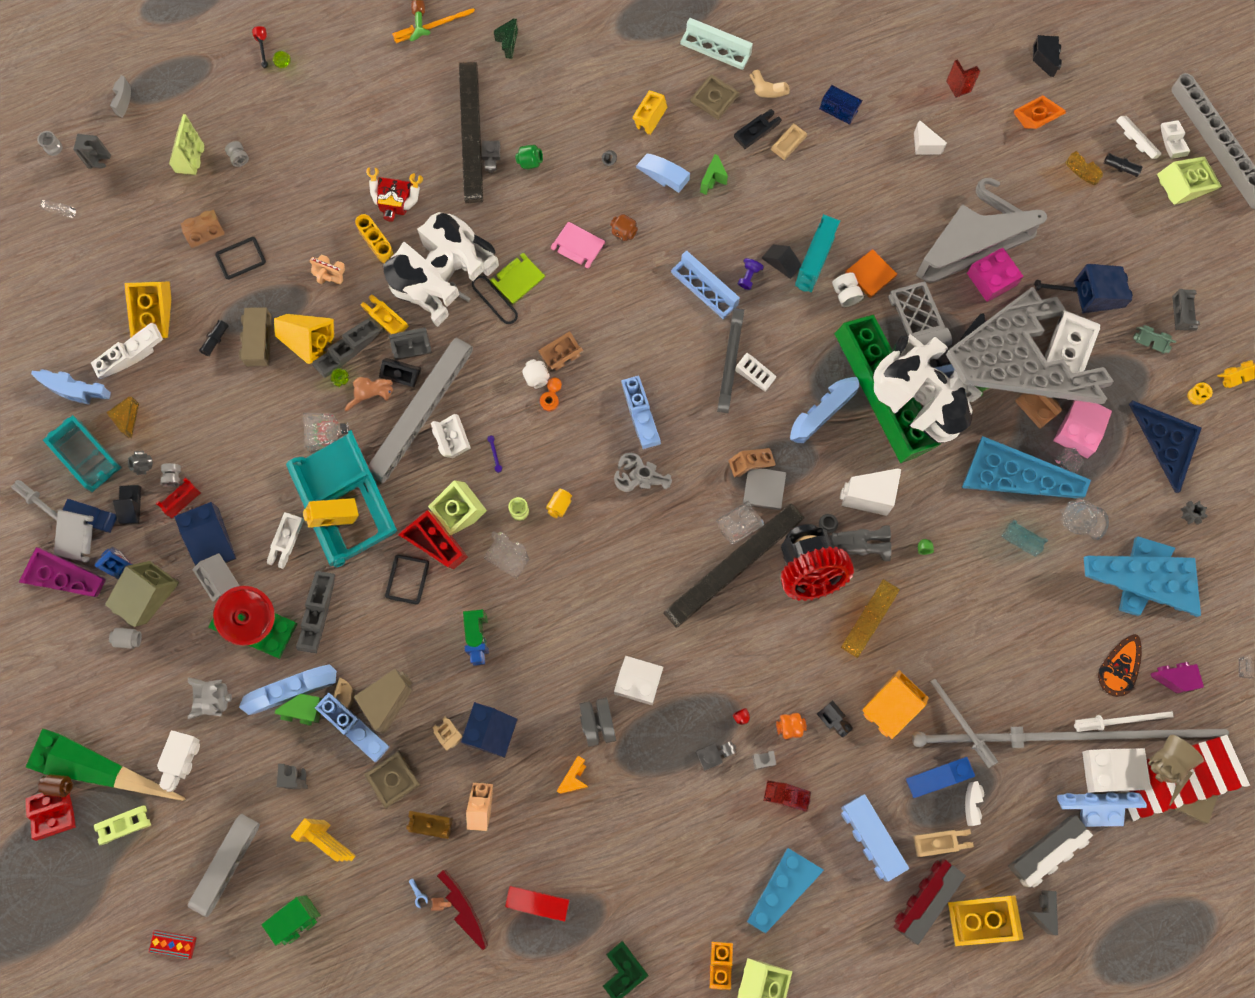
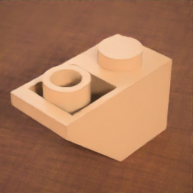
(479, 806)

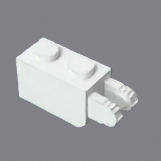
(177, 759)

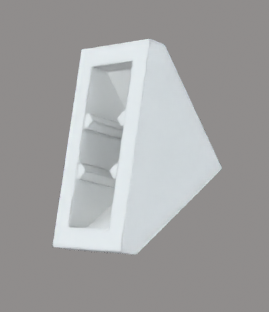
(927, 141)

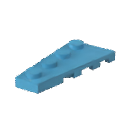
(1142, 547)
(785, 886)

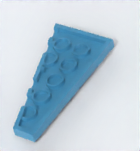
(1009, 470)
(1155, 578)

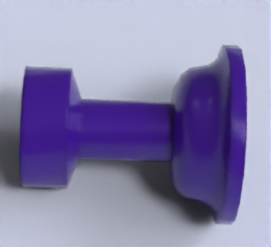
(752, 267)

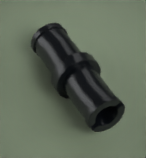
(1123, 165)
(213, 338)

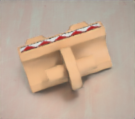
(325, 271)

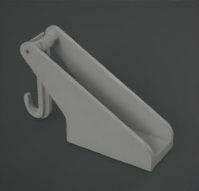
(976, 236)

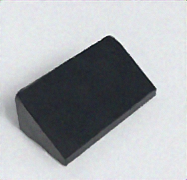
(399, 372)

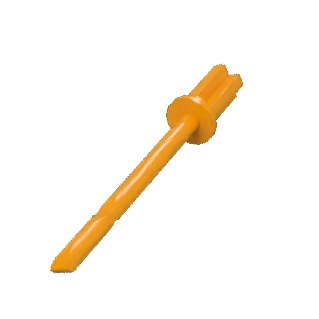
(405, 34)

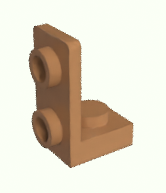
(750, 460)

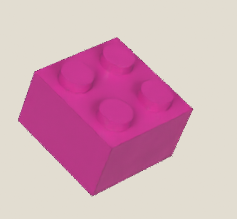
(994, 274)

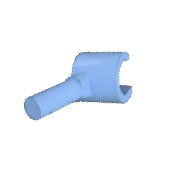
(417, 892)

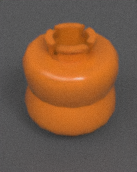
(791, 726)

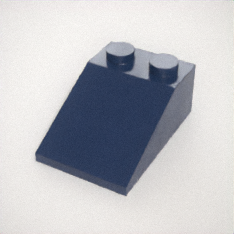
(205, 533)

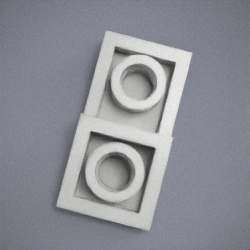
(973, 795)

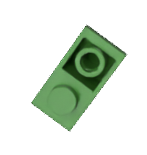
(301, 708)

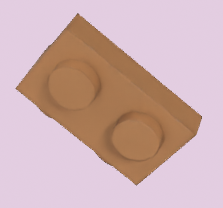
(202, 228)
(559, 351)

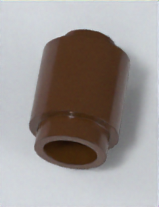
(55, 785)

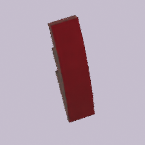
(467, 917)

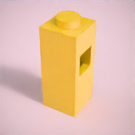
(330, 512)

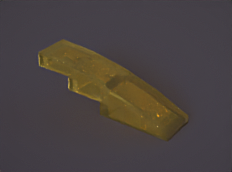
(870, 618)

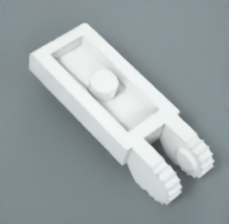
(285, 538)

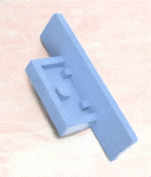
(1102, 809)

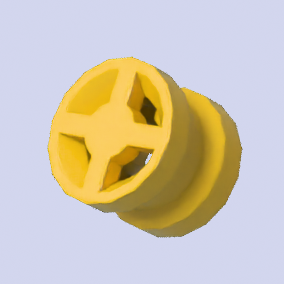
(1204, 391)

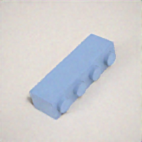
(874, 837)

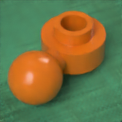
(554, 385)

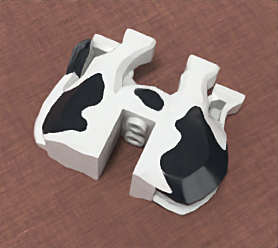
(451, 248)
(908, 375)

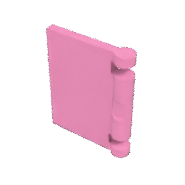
(578, 244)

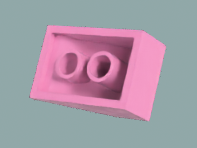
(1083, 427)

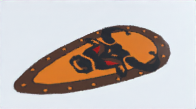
(1121, 667)

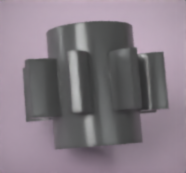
(140, 462)
(1199, 511)

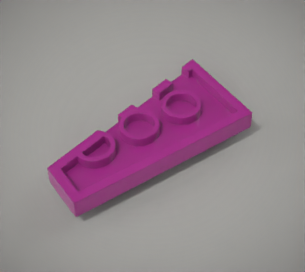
(57, 573)

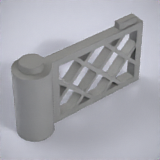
(929, 333)

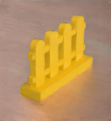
(315, 831)

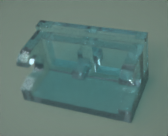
(1024, 538)

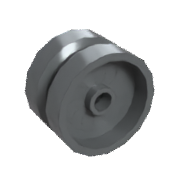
(597, 722)

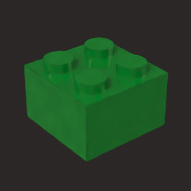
(291, 920)

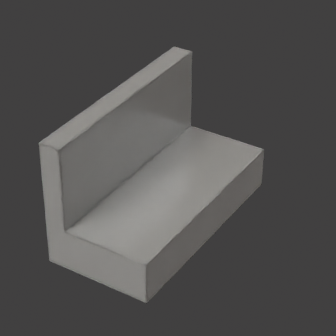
(215, 576)

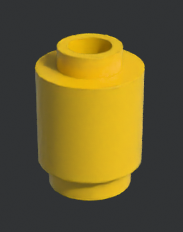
(559, 503)

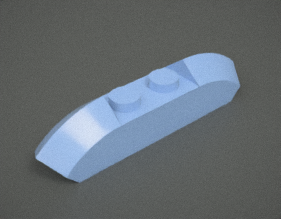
(817, 416)
(287, 689)

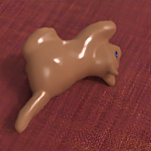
(365, 389)

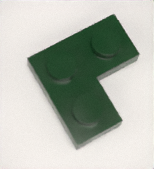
(630, 971)

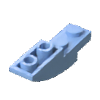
(70, 389)
(640, 412)
(352, 727)

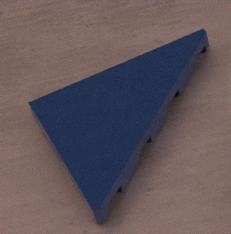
(1170, 440)

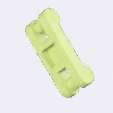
(122, 825)

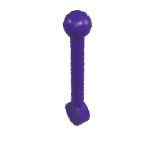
(498, 468)

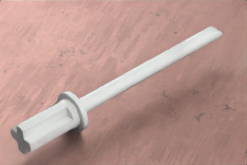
(1098, 723)

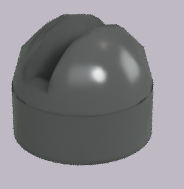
(606, 155)

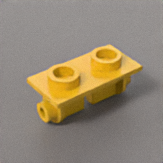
(1233, 375)

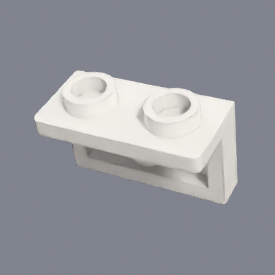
(450, 436)

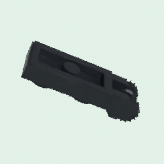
(756, 129)

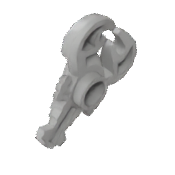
(641, 475)

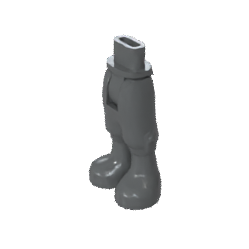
(856, 542)

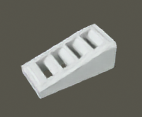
(759, 368)

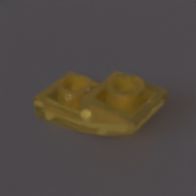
(1087, 172)

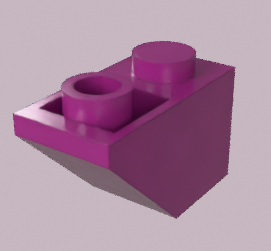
(1179, 679)

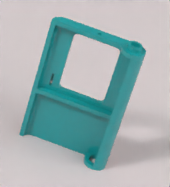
(331, 475)

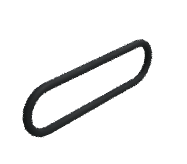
(506, 322)

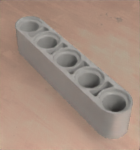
(223, 865)

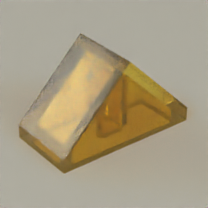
(125, 415)

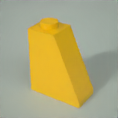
(305, 334)

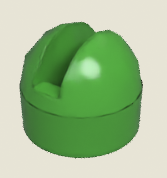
(925, 547)

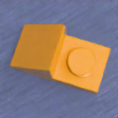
(570, 782)

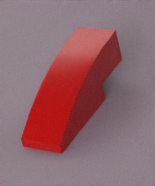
(537, 903)

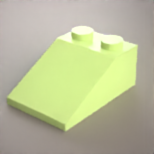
(1188, 179)

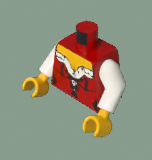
(393, 195)

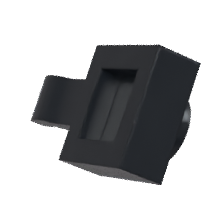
(832, 717)

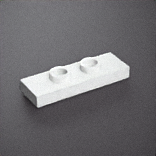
(1142, 141)

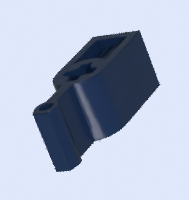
(102, 519)

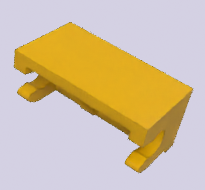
(650, 111)

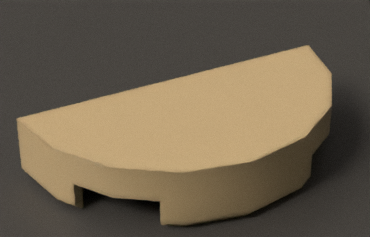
(344, 693)

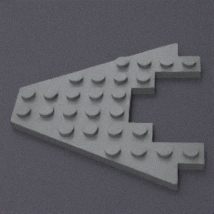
(1006, 357)

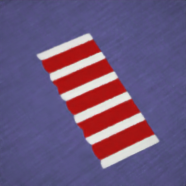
(1214, 776)

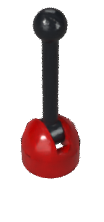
(260, 34)

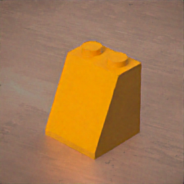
(895, 705)

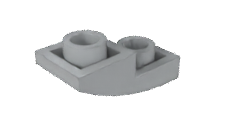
(123, 93)

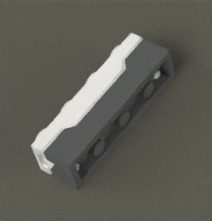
(1050, 851)

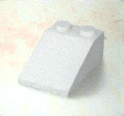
(1116, 770)

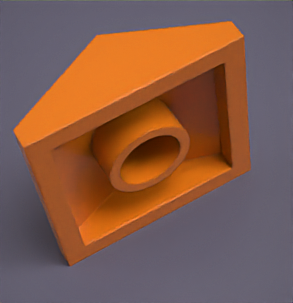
(1038, 112)

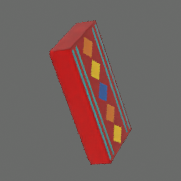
(172, 944)

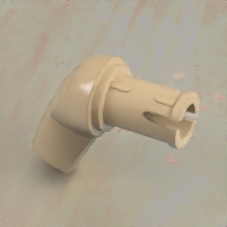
(768, 89)

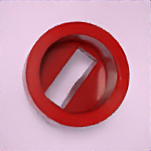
(742, 716)

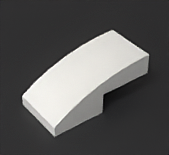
(1173, 139)

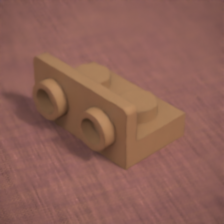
(1039, 408)

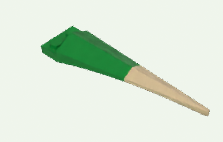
(65, 757)

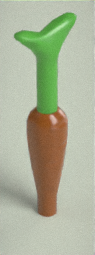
(418, 11)

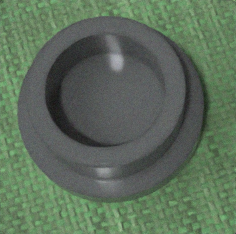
(828, 522)

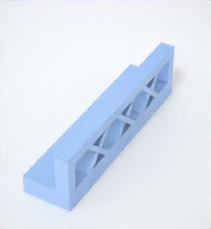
(710, 280)

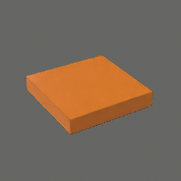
(872, 273)

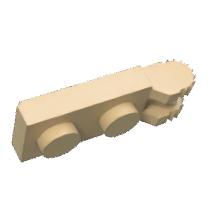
(447, 734)
(940, 842)

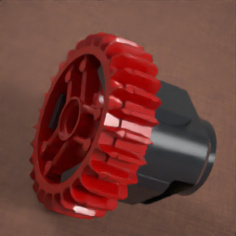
(813, 564)

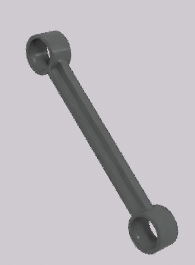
(730, 361)

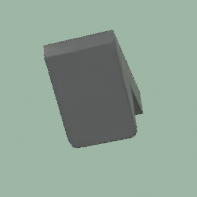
(1048, 917)

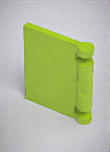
(517, 278)

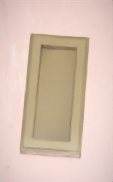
(789, 141)

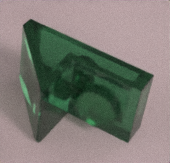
(507, 35)

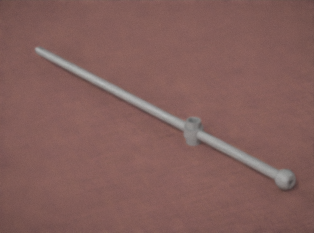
(1018, 738)

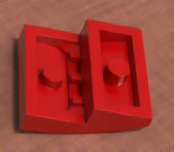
(49, 815)

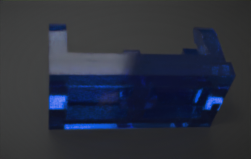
(840, 104)

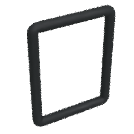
(246, 269)
(392, 576)

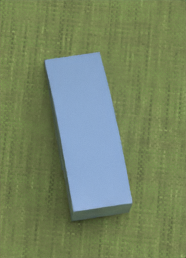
(664, 172)

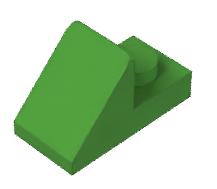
(714, 173)

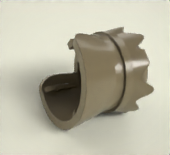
(1175, 760)

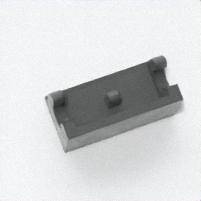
(91, 150)
(1185, 310)
(410, 343)
(288, 778)

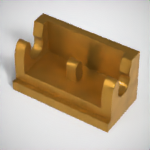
(429, 824)

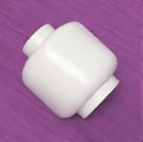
(535, 374)

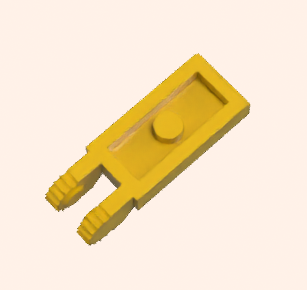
(385, 316)

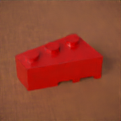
(433, 539)

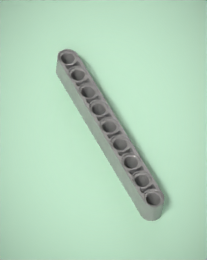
(1216, 135)
(419, 409)

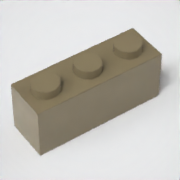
(255, 337)

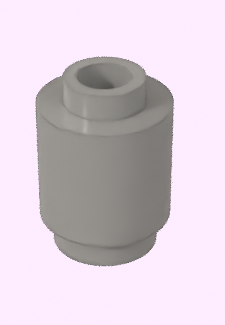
(125, 638)

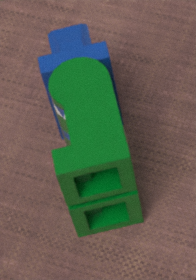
(474, 636)

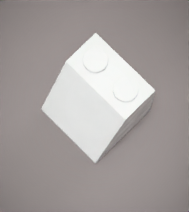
(872, 492)

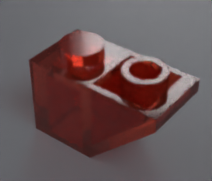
(787, 795)

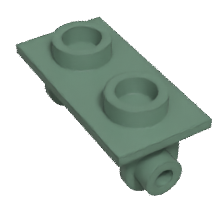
(1161, 341)

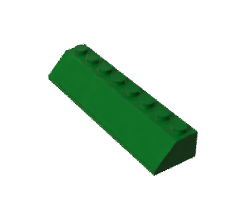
(865, 349)

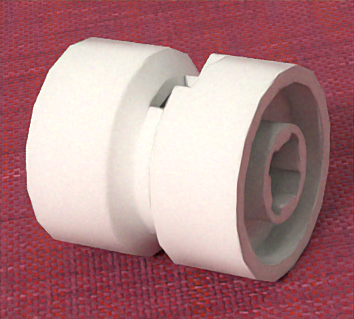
(847, 289)

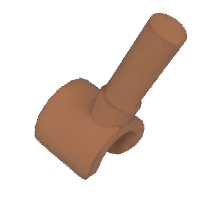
(438, 904)

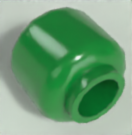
(529, 156)

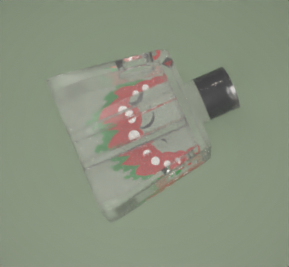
(321, 430)

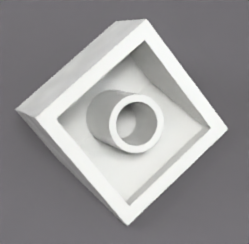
(638, 680)

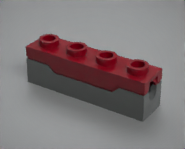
(929, 901)

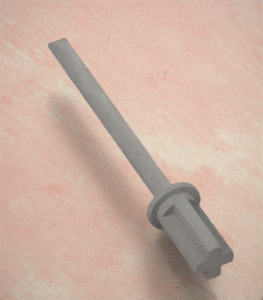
(32, 497)
(980, 746)

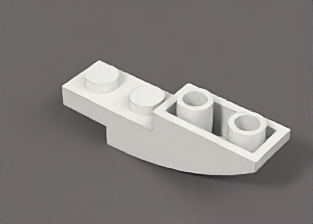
(128, 353)

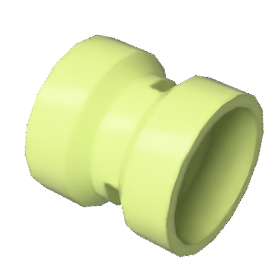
(516, 506)

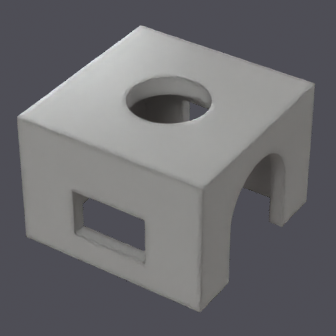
(764, 760)

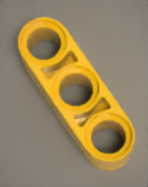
(370, 232)

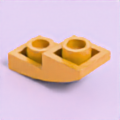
(721, 965)

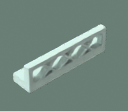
(719, 40)

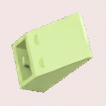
(186, 149)

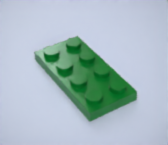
(276, 640)

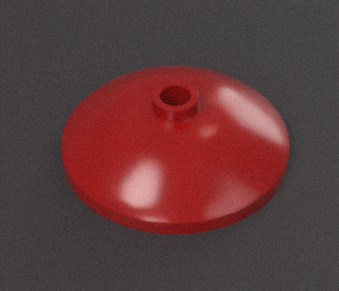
(254, 607)

